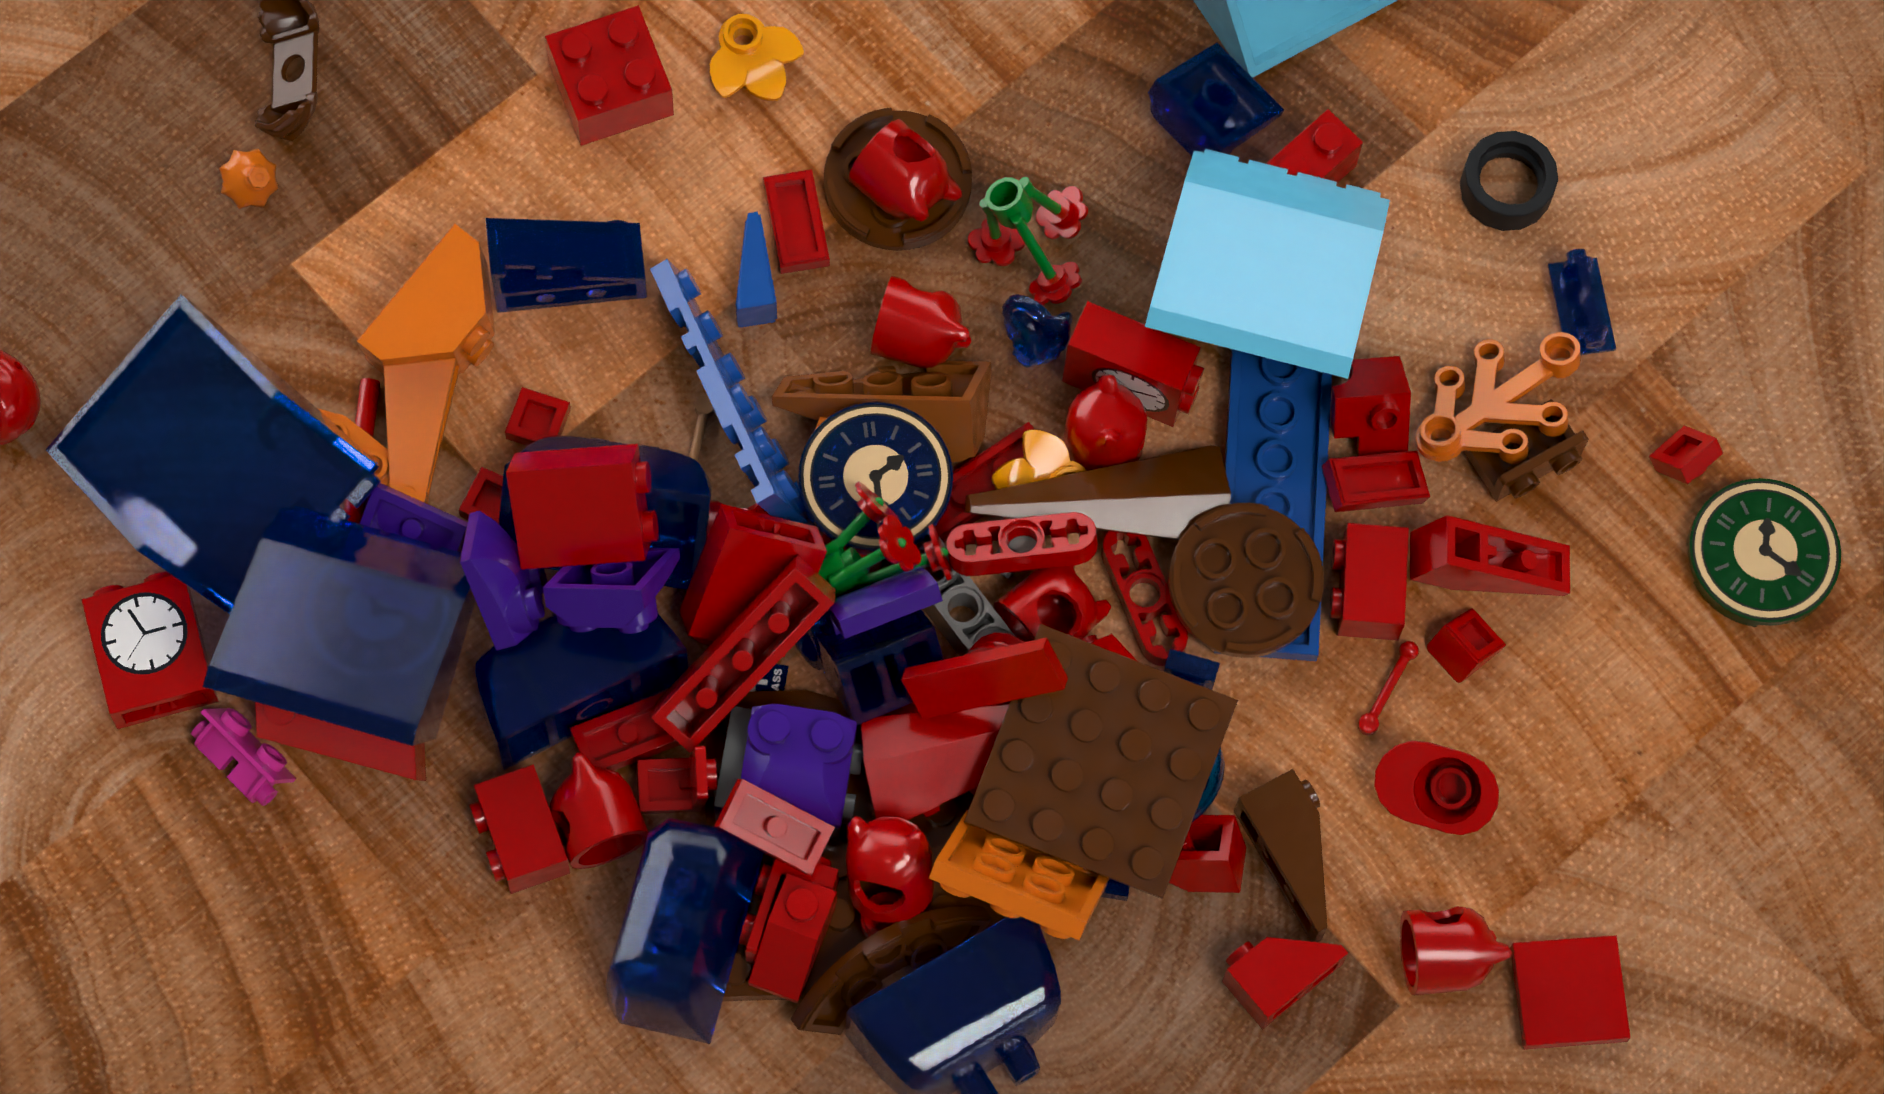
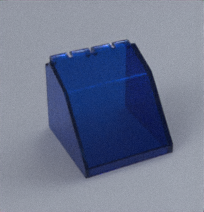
(203, 449)
(346, 627)

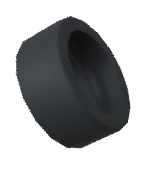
(1518, 147)

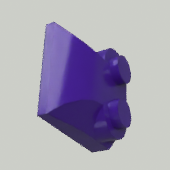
(503, 591)
(610, 593)
(801, 757)

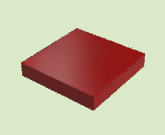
(1570, 992)

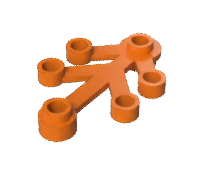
(1497, 404)

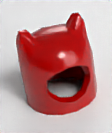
(903, 173)
(918, 326)
(1105, 425)
(1053, 599)
(597, 815)
(892, 855)
(1447, 950)

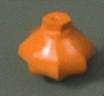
(248, 178)

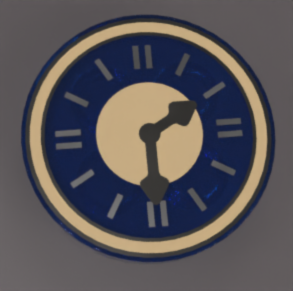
(891, 455)

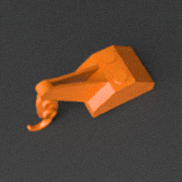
(421, 346)

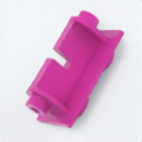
(228, 739)

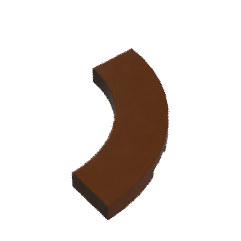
(864, 967)

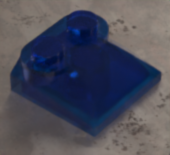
(1211, 103)

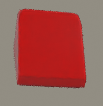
(1465, 645)

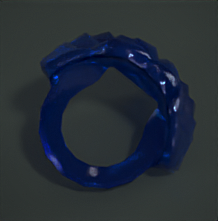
(1033, 340)

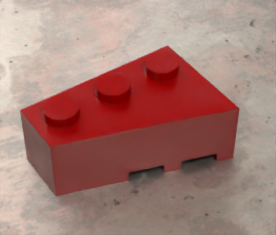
(340, 742)

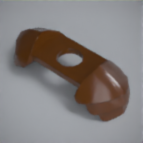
(294, 31)

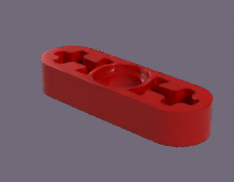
(1005, 530)
(1144, 633)

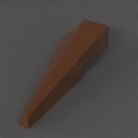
(1137, 497)

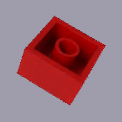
(609, 75)

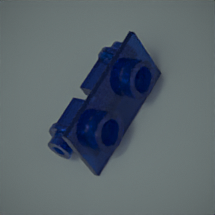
(1582, 302)

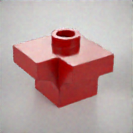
(1373, 406)

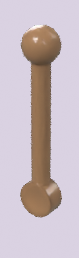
(704, 410)

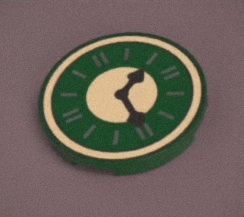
(1763, 552)

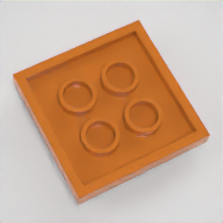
(1018, 881)

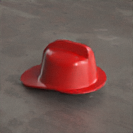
(1437, 787)

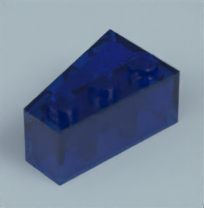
(564, 262)

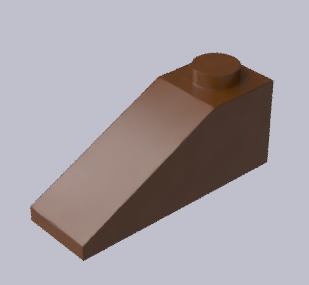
(1287, 835)

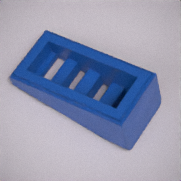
(755, 291)

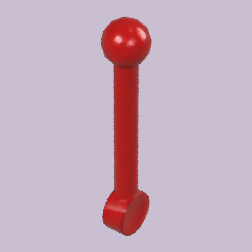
(1369, 722)

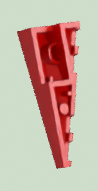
(927, 761)

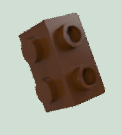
(1544, 456)

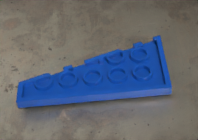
(737, 412)

